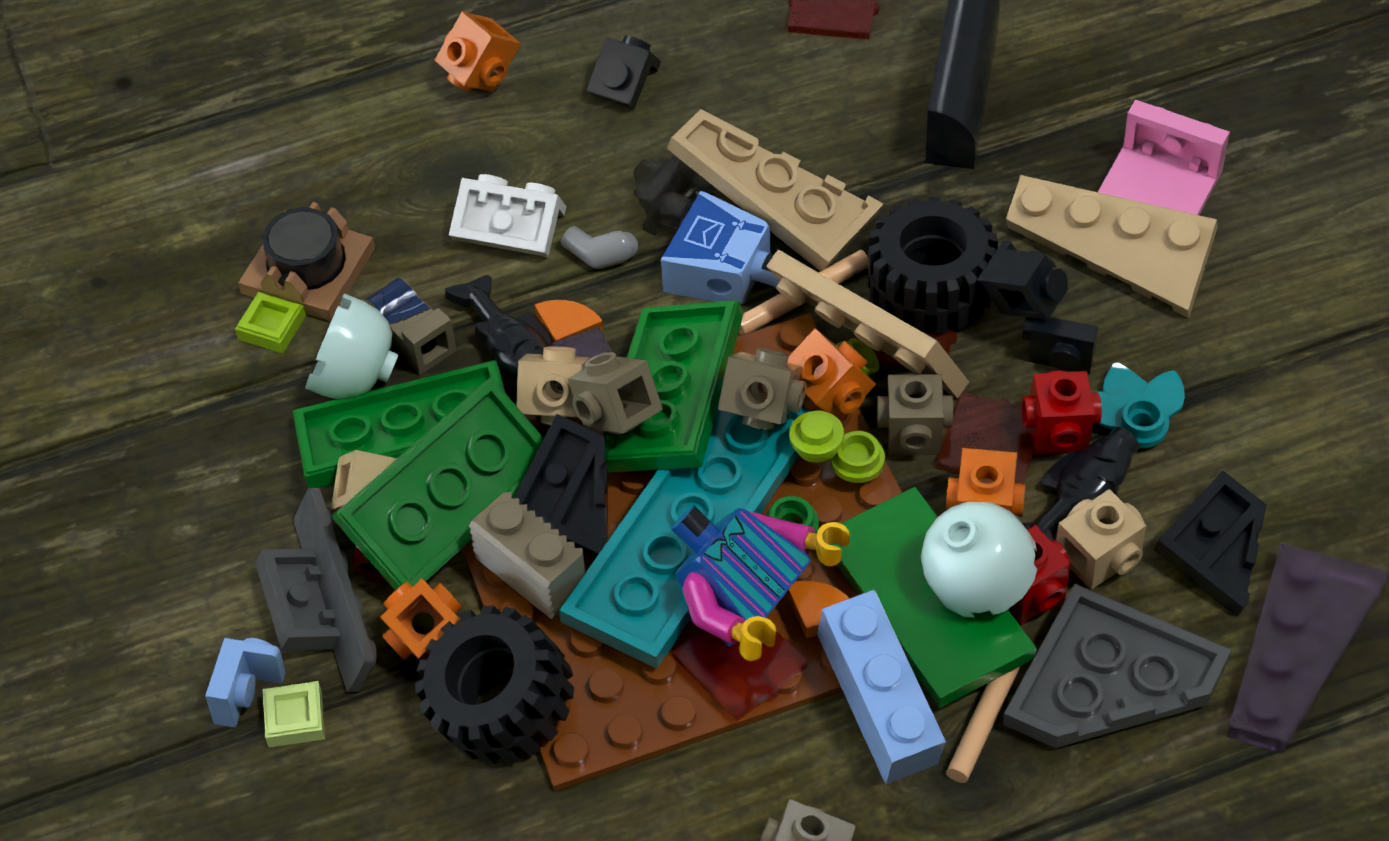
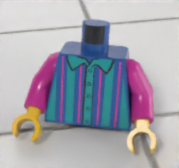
(746, 569)

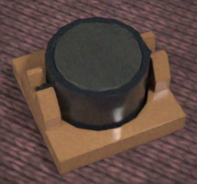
(305, 260)

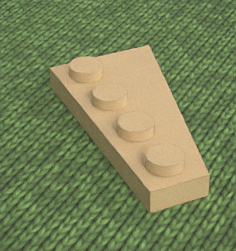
(798, 206)
(1136, 242)
(867, 321)

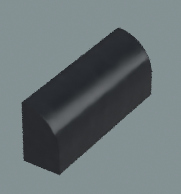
(961, 82)

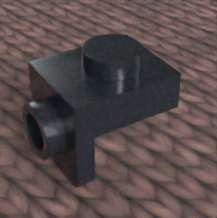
(622, 70)
(1061, 343)

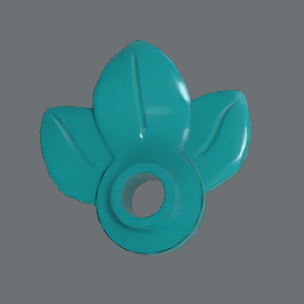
(1133, 401)

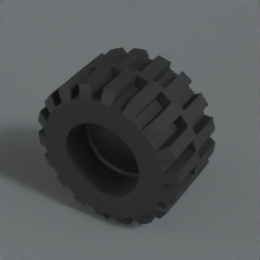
(931, 235)
(468, 658)

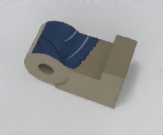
(414, 325)

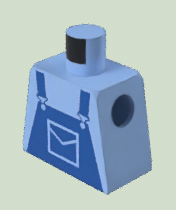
(717, 253)

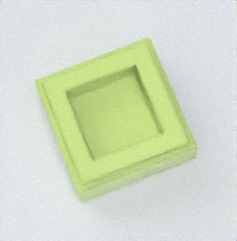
(293, 714)

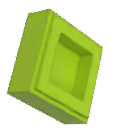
(270, 322)

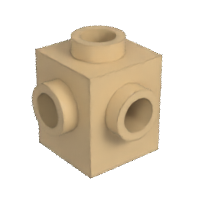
(535, 383)
(1102, 538)

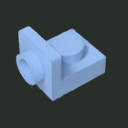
(236, 675)

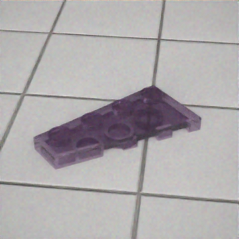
(1300, 639)

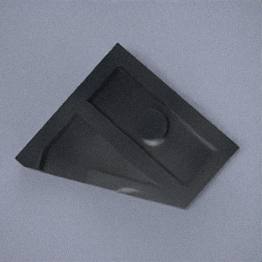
(570, 483)
(1217, 541)

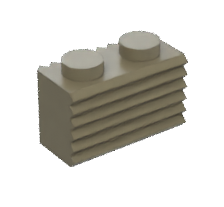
(527, 553)

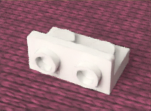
(506, 215)

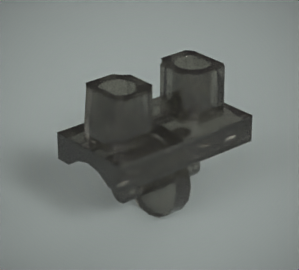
(665, 191)

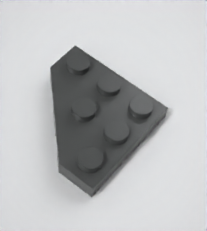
(1111, 671)

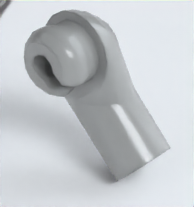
(601, 250)

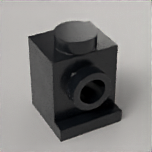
(1023, 282)

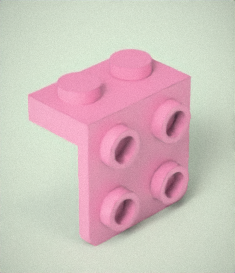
(1167, 160)

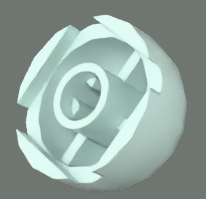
(353, 352)
(978, 558)

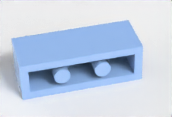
(880, 687)

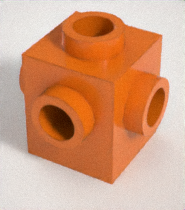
(477, 53)
(831, 375)
(987, 478)
(406, 605)

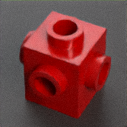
(1060, 411)
(1050, 579)

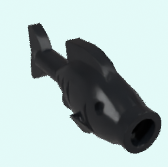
(505, 335)
(1086, 476)

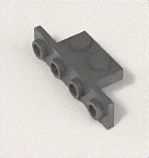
(313, 594)

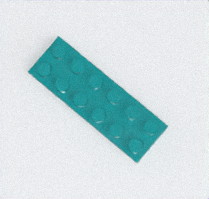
(632, 587)

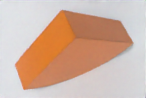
(566, 318)
(809, 599)

